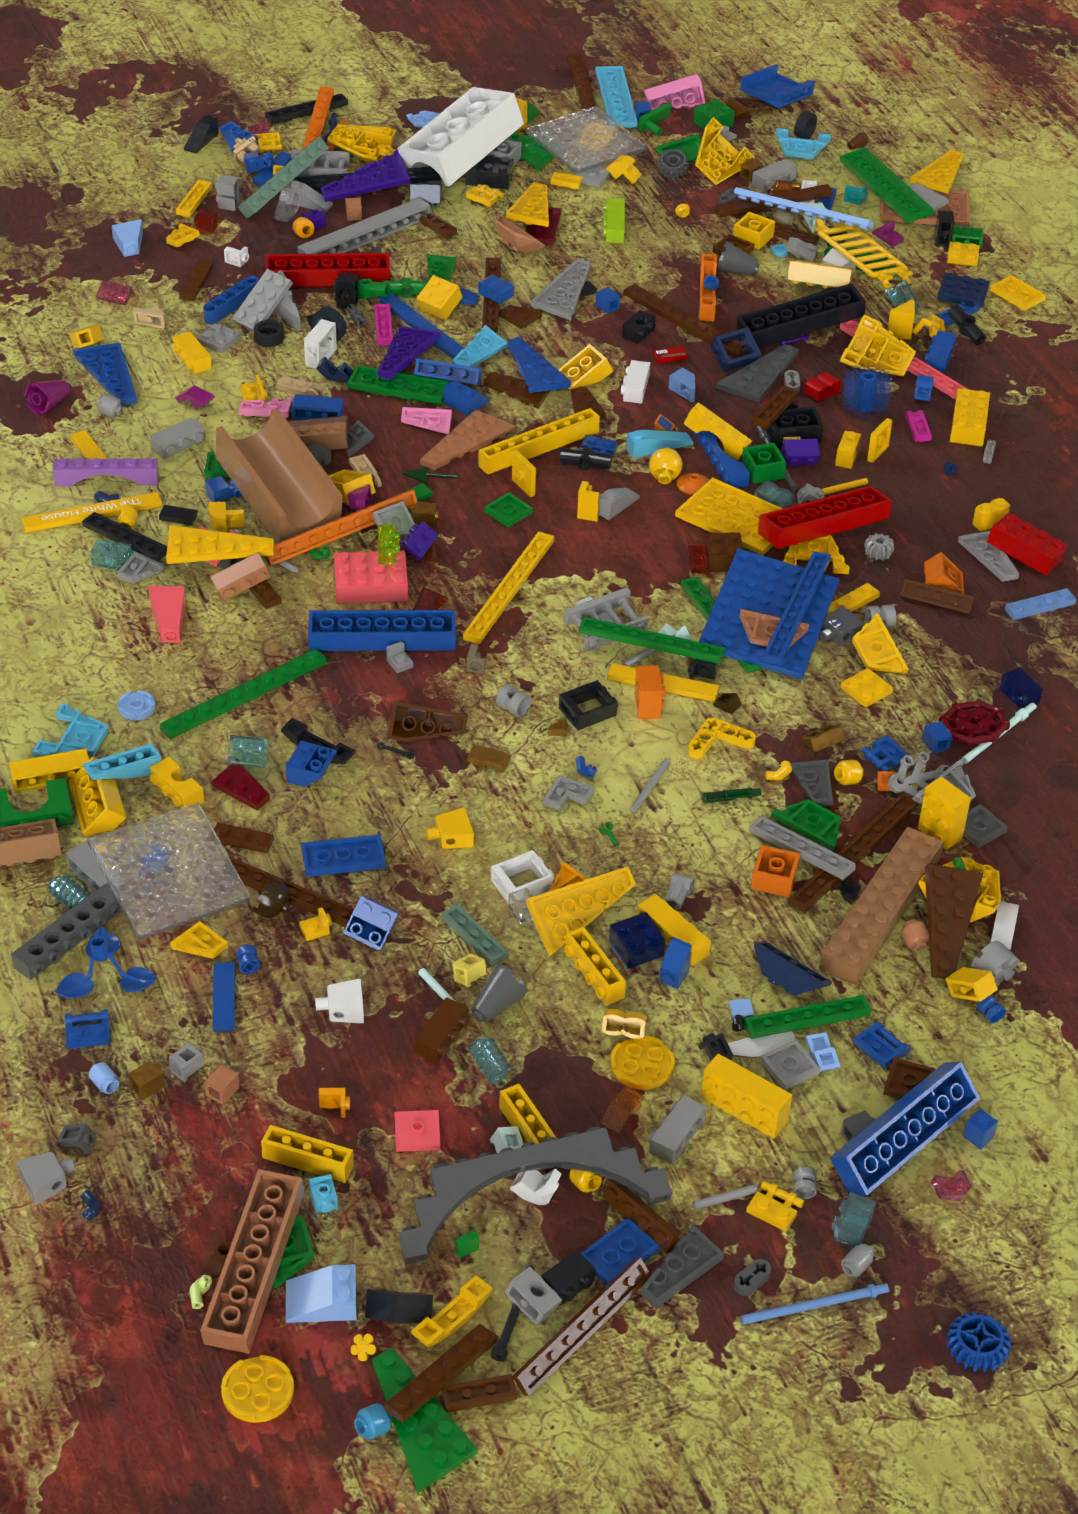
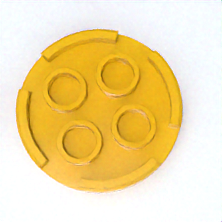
(642, 1063)
(257, 1389)

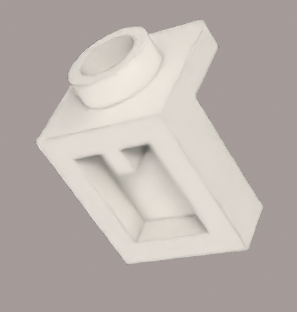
(235, 256)

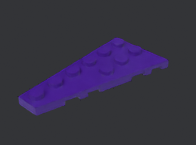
(372, 177)
(404, 349)

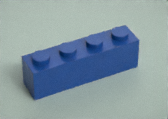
(448, 371)

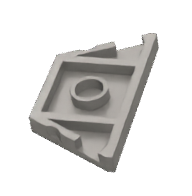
(956, 777)

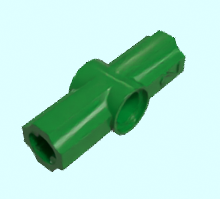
(398, 287)
(368, 289)

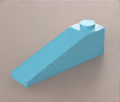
(648, 441)
(127, 764)

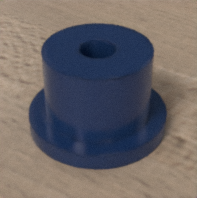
(950, 468)

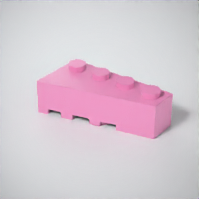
(678, 93)

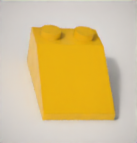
(586, 368)
(349, 480)

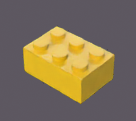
(944, 812)

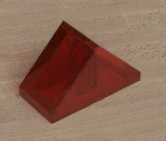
(429, 600)

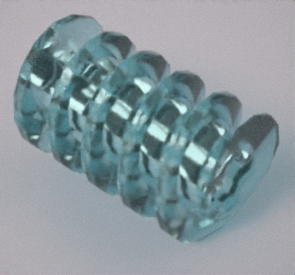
(67, 891)
(489, 1059)

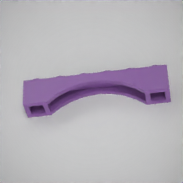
(70, 471)

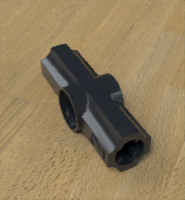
(967, 325)
(585, 458)

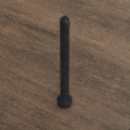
(499, 1352)

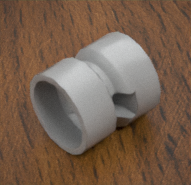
(886, 613)
(513, 700)

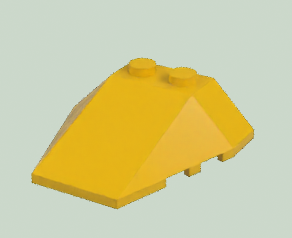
(879, 347)

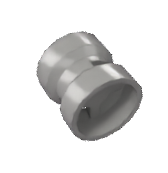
(805, 1182)

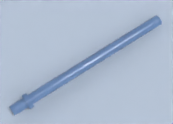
(871, 1291)

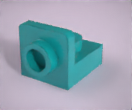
(855, 195)

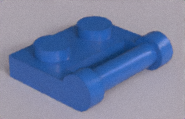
(90, 1034)
(878, 1048)

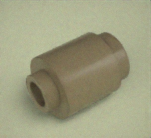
(783, 217)

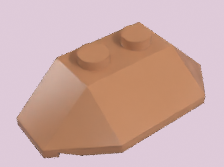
(516, 236)

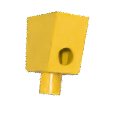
(452, 830)

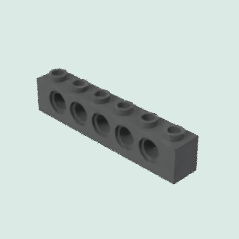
(66, 932)

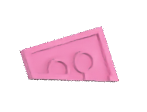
(427, 418)

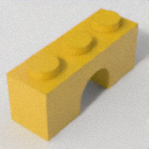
(167, 777)

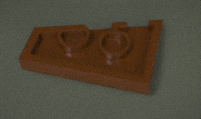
(583, 399)

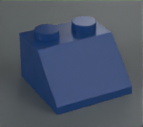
(463, 398)

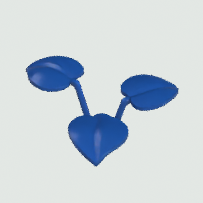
(100, 948)

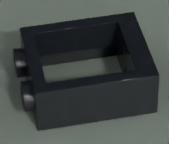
(569, 700)

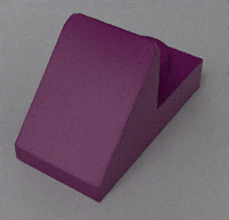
(888, 234)
(360, 498)

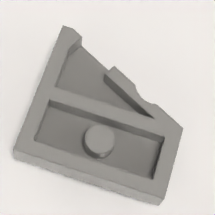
(139, 568)

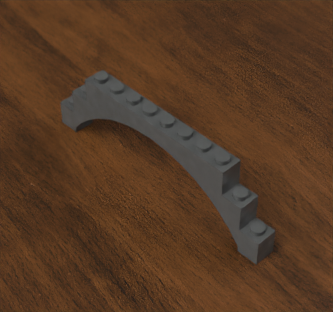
(582, 1151)

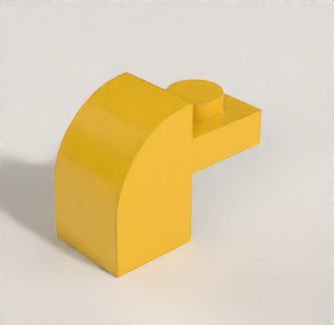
(624, 165)
(221, 519)

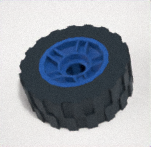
(332, 315)

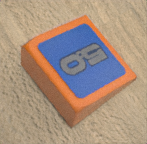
(663, 424)

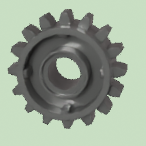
(673, 163)

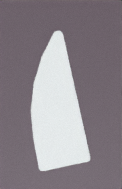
(761, 1045)

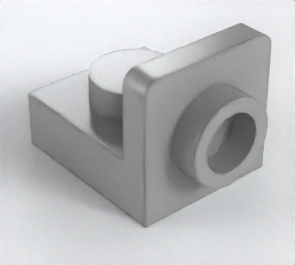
(398, 658)

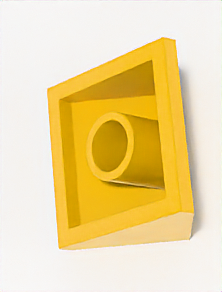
(902, 320)

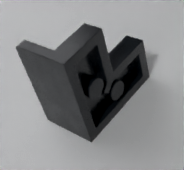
(398, 1306)

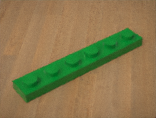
(807, 1016)

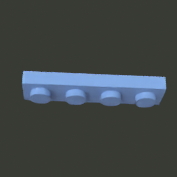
(1040, 604)

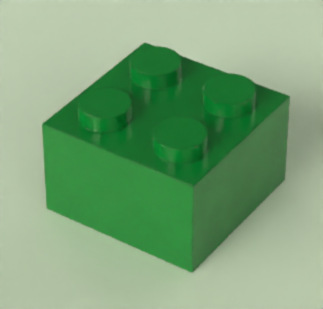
(716, 109)
(764, 463)

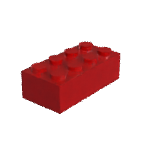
(1027, 543)

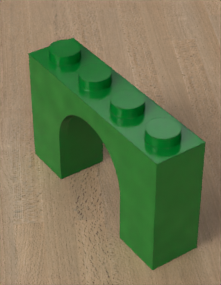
(56, 807)

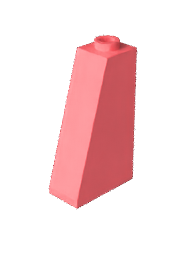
(168, 610)

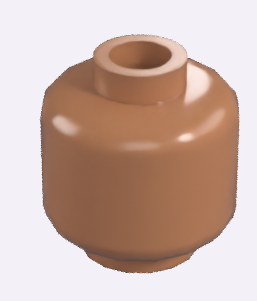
(915, 934)

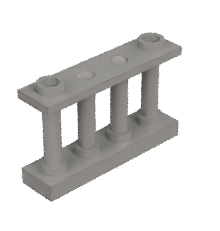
(327, 159)
(602, 604)

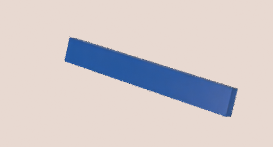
(417, 321)

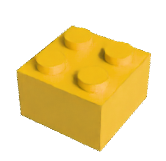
(755, 229)
(439, 297)

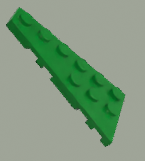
(532, 151)
(428, 1437)

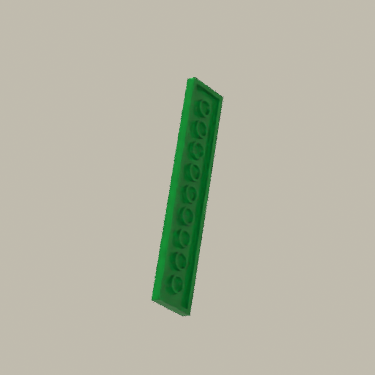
(886, 185)

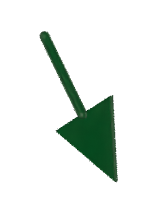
(422, 473)

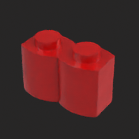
(822, 386)

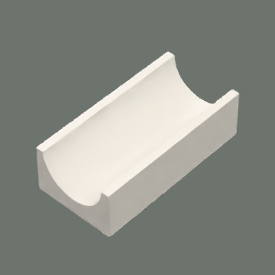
(463, 133)

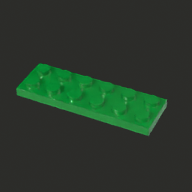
(402, 385)

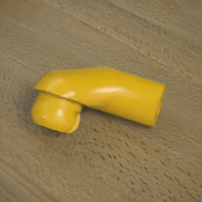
(784, 770)

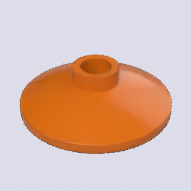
(691, 483)

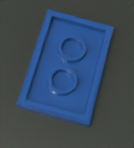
(618, 1249)

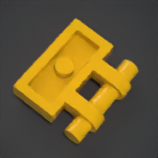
(269, 142)
(484, 195)
(773, 1211)

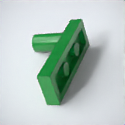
(650, 119)

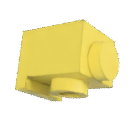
(469, 969)

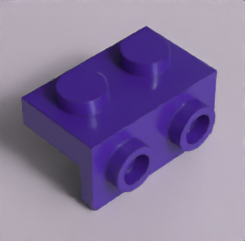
(419, 540)

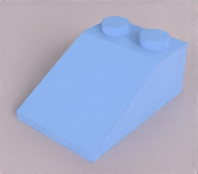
(322, 1295)

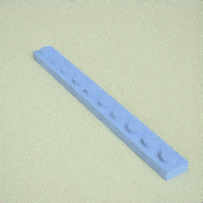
(808, 210)

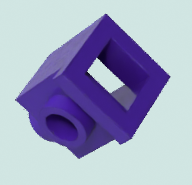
(316, 217)

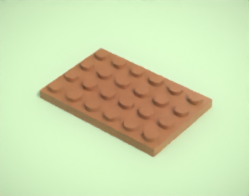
(957, 203)

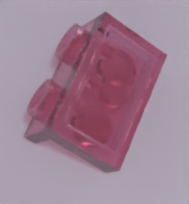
(115, 292)

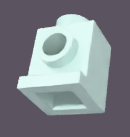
(507, 1137)

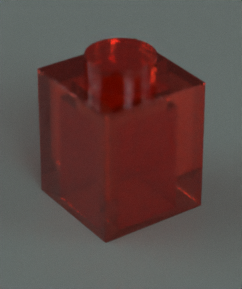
(206, 220)

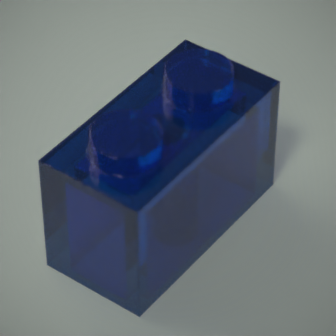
(1020, 688)

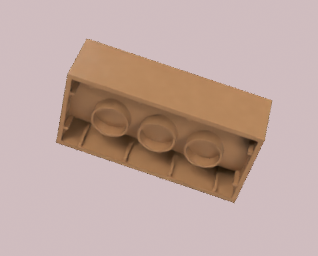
(279, 478)

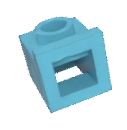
(323, 1194)

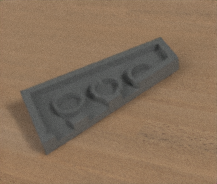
(686, 1263)

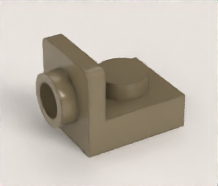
(474, 661)

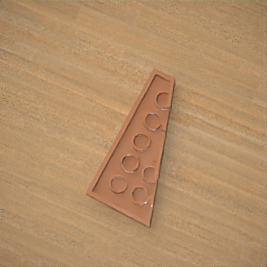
(470, 435)

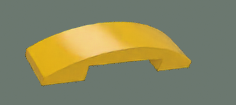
(455, 1314)

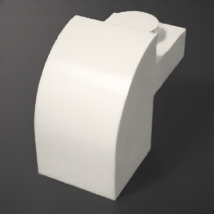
(536, 1187)

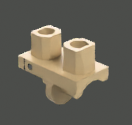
(243, 146)

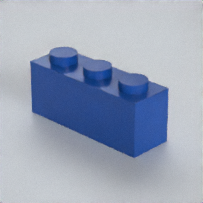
(940, 350)
(316, 407)

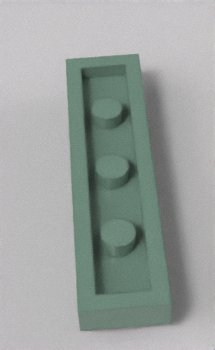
(474, 935)

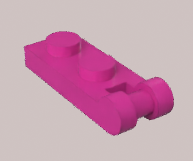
(918, 425)

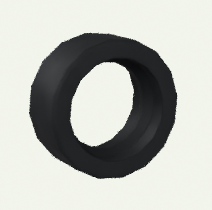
(805, 125)
(268, 326)

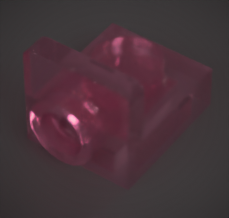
(260, 128)

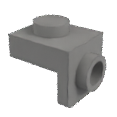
(809, 493)

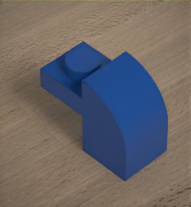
(923, 388)

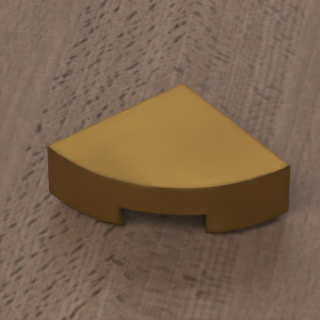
(558, 728)

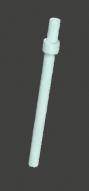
(1019, 716)

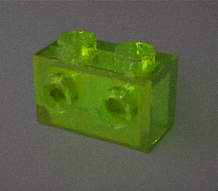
(388, 544)

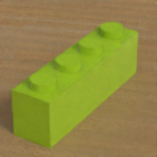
(614, 220)

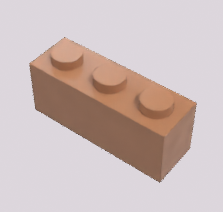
(240, 576)

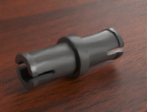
(356, 315)

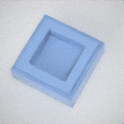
(741, 1007)

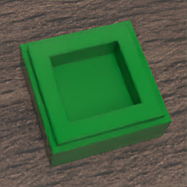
(467, 1244)

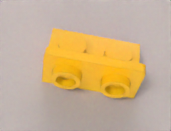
(254, 390)

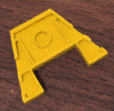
(823, 545)

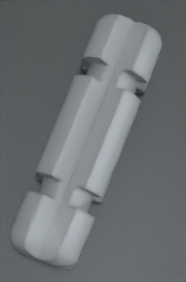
(989, 451)

